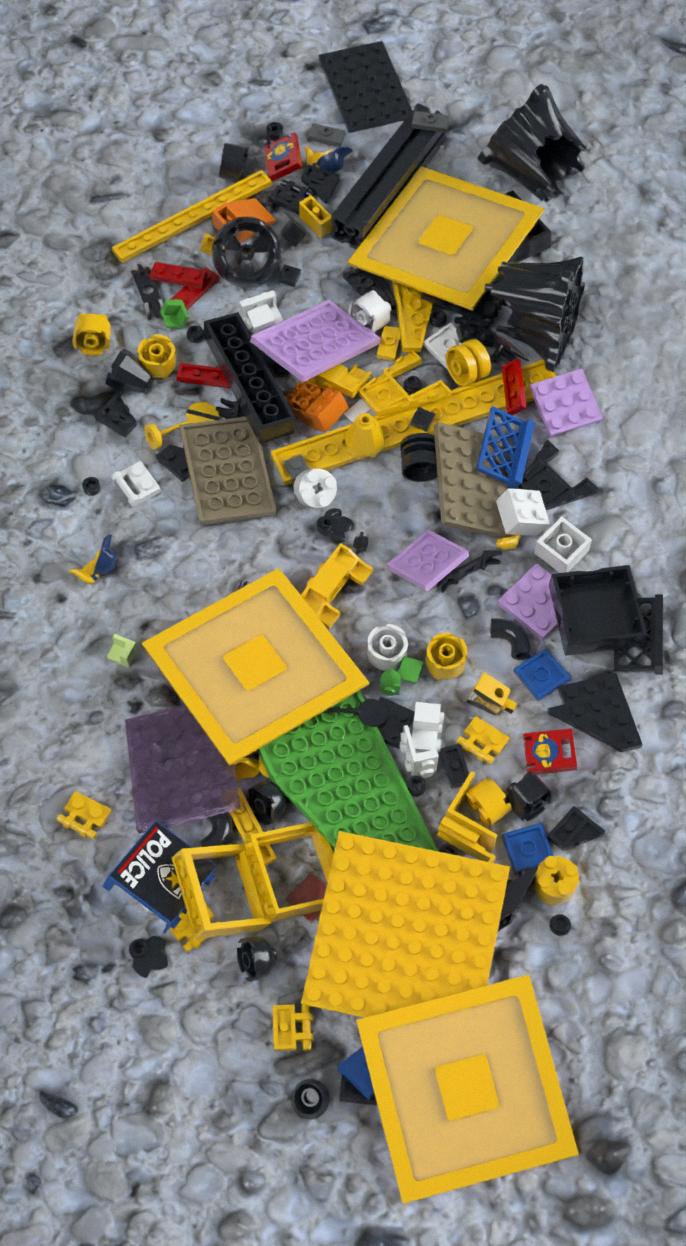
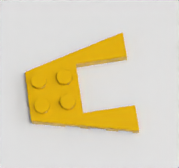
(387, 396)

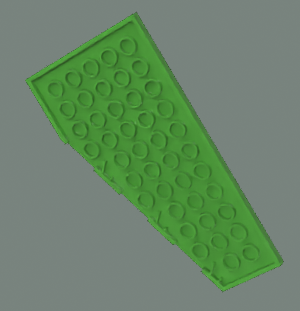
(345, 779)

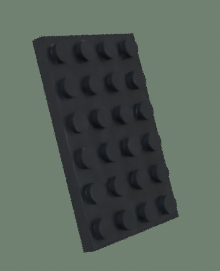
(365, 86)

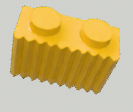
(315, 216)

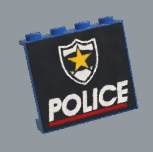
(150, 874)

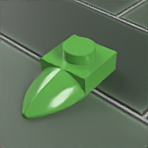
(390, 683)

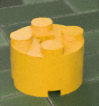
(91, 334)
(157, 355)
(446, 656)
(488, 801)
(556, 868)

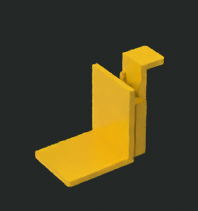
(463, 831)

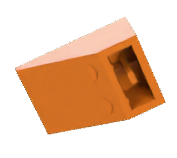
(241, 208)
(316, 405)

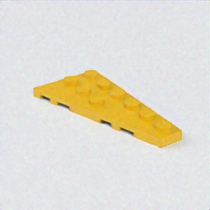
(412, 316)

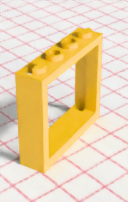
(271, 837)
(194, 898)

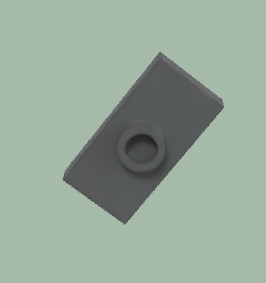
(430, 121)
(326, 135)

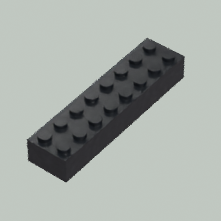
(249, 377)

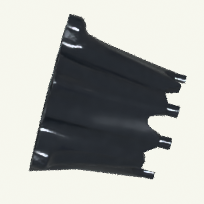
(535, 145)
(542, 303)

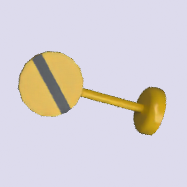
(195, 413)

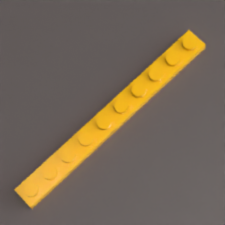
(189, 217)

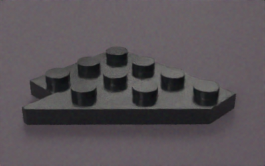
(600, 711)

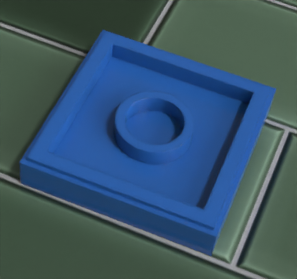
(541, 674)
(526, 847)

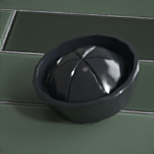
(310, 1099)

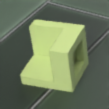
(122, 650)

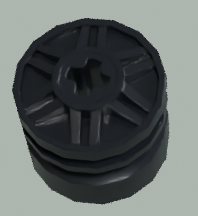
(418, 457)

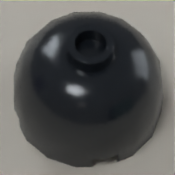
(267, 802)
(255, 957)

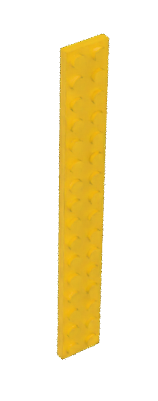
(464, 406)

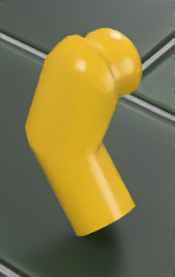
(508, 543)

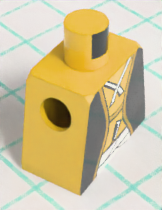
(491, 696)

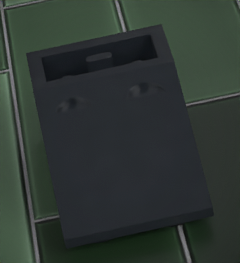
(515, 895)

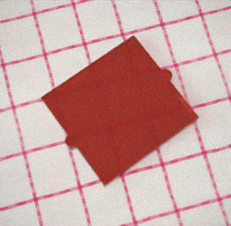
(307, 891)

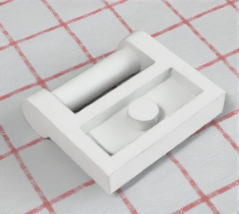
(141, 481)

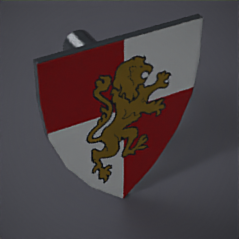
(501, 350)

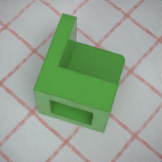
(174, 314)
(410, 670)

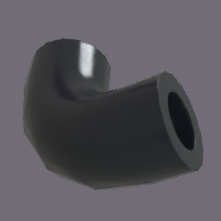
(514, 635)
(221, 830)

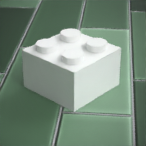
(522, 512)
(563, 546)

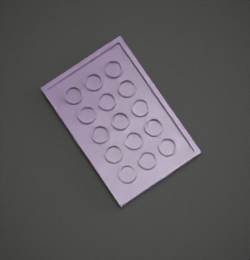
(315, 340)

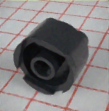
(233, 162)
(528, 796)

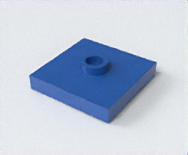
(357, 1072)

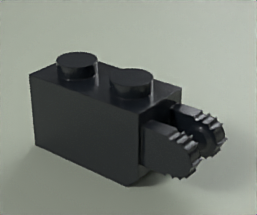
(489, 306)

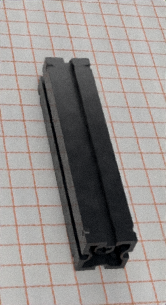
(384, 180)

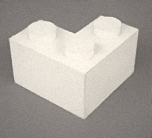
(259, 320)
(426, 726)

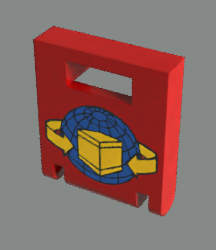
(280, 152)
(546, 752)

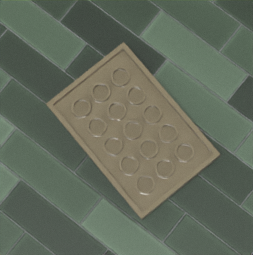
(227, 471)
(465, 493)

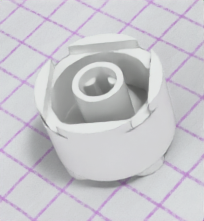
(371, 311)
(307, 495)
(387, 647)

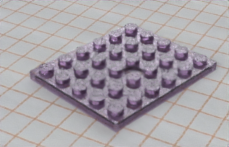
(200, 781)

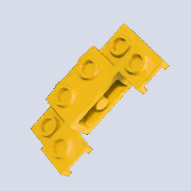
(342, 380)
(330, 579)

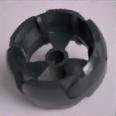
(265, 242)

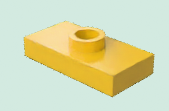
(389, 343)

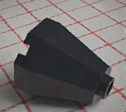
(129, 373)

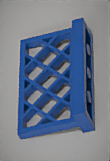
(520, 451)

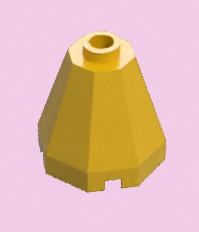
(364, 437)

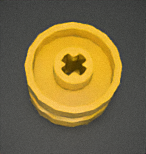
(468, 362)

